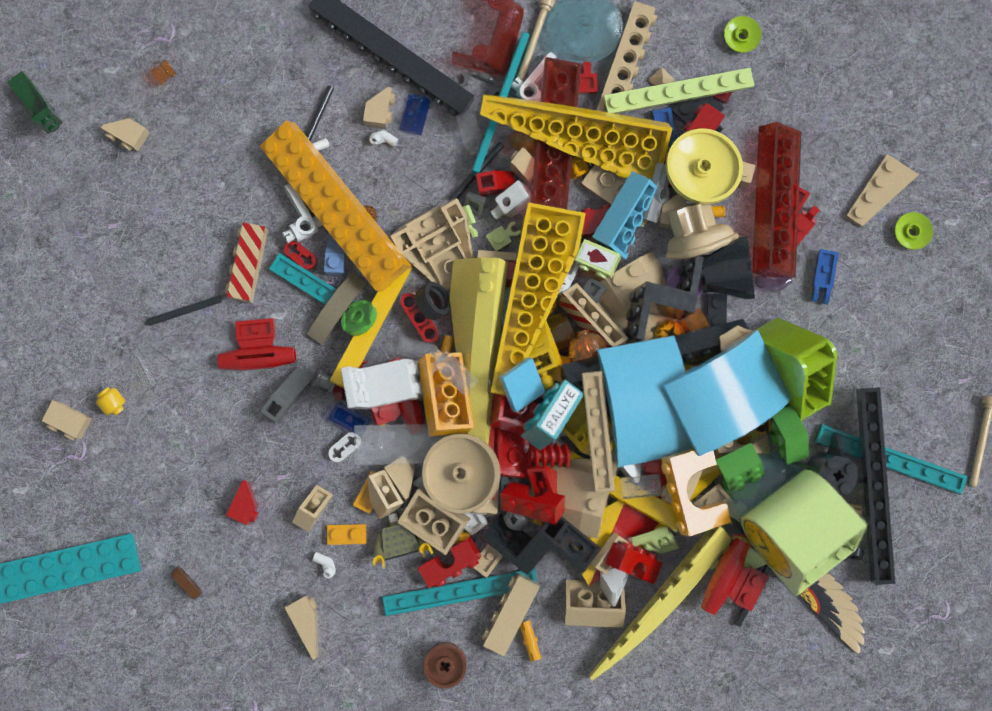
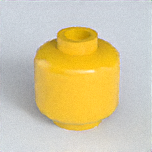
(110, 401)

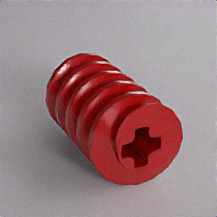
(549, 454)

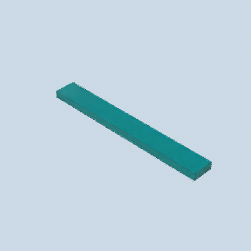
(503, 93)
(898, 462)
(450, 593)

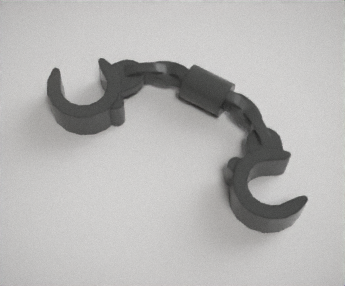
(482, 75)

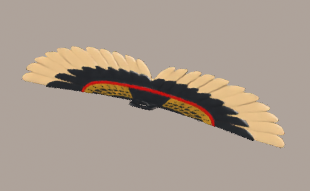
(823, 596)

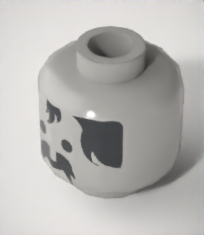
(516, 521)

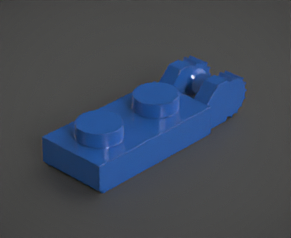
(824, 274)

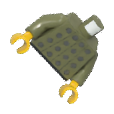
(397, 542)

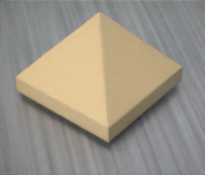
(661, 77)

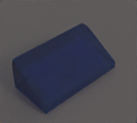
(415, 114)
(348, 417)

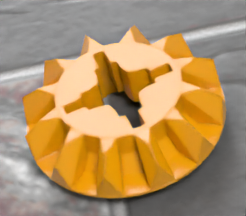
(666, 326)

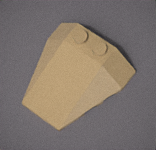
(436, 241)
(626, 279)
(582, 505)

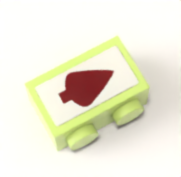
(597, 259)

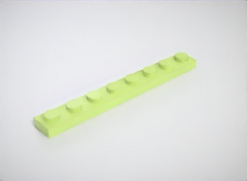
(678, 91)

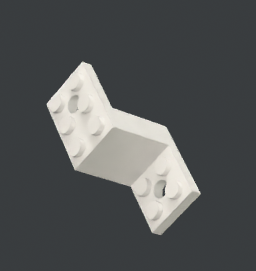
(382, 384)

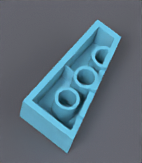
(625, 214)

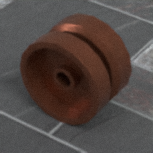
(441, 676)

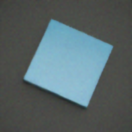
(522, 384)

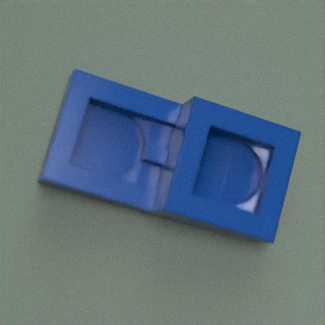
(665, 115)

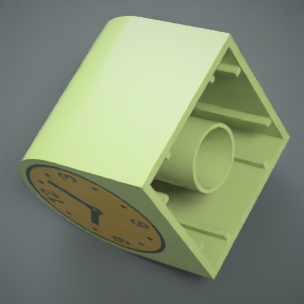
(803, 530)

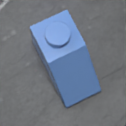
(335, 259)

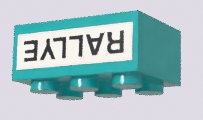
(552, 414)

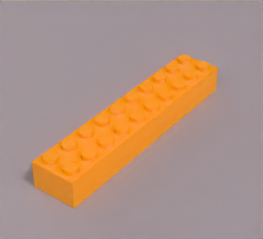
(335, 206)

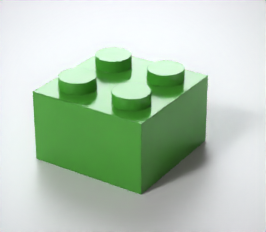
(789, 435)
(740, 467)

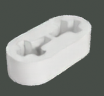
(340, 444)

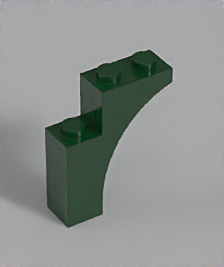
(40, 109)

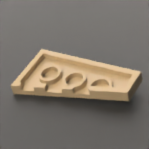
(882, 187)

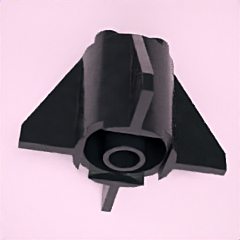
(729, 270)
(834, 467)

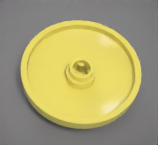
(704, 166)

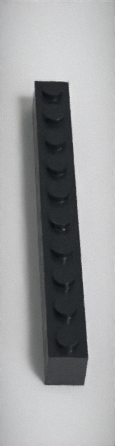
(393, 54)
(693, 347)
(875, 486)

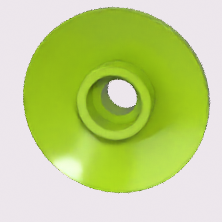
(746, 26)
(921, 226)

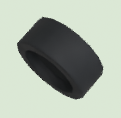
(425, 304)

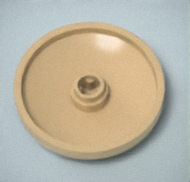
(461, 473)

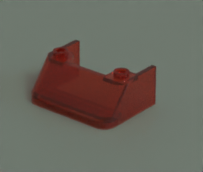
(498, 56)

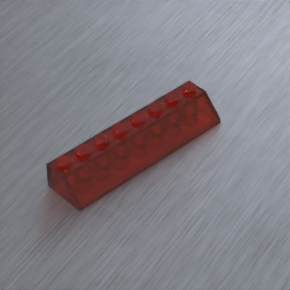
(553, 165)
(777, 191)

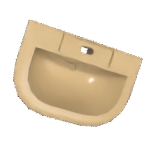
(696, 231)

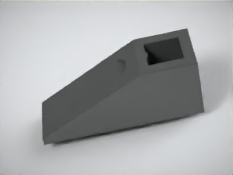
(286, 395)

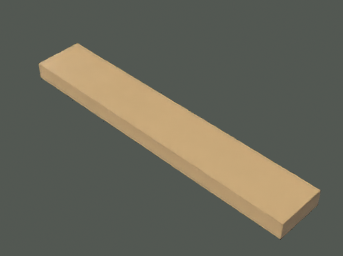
(598, 432)

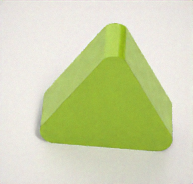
(804, 363)

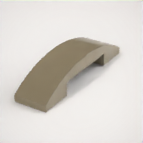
(335, 307)

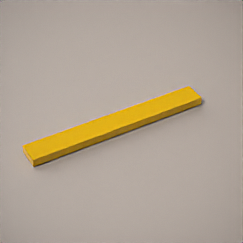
(361, 344)
(649, 506)

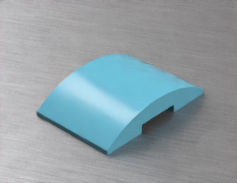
(728, 394)
(639, 408)

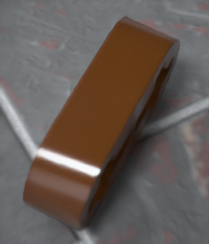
(186, 582)

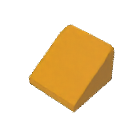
(579, 168)

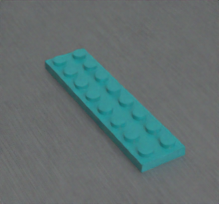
(68, 568)

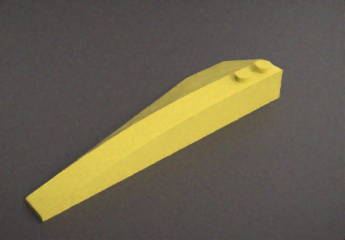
(476, 314)
(669, 595)

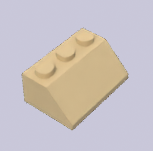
(432, 522)
(590, 606)

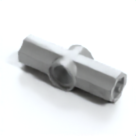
(661, 195)

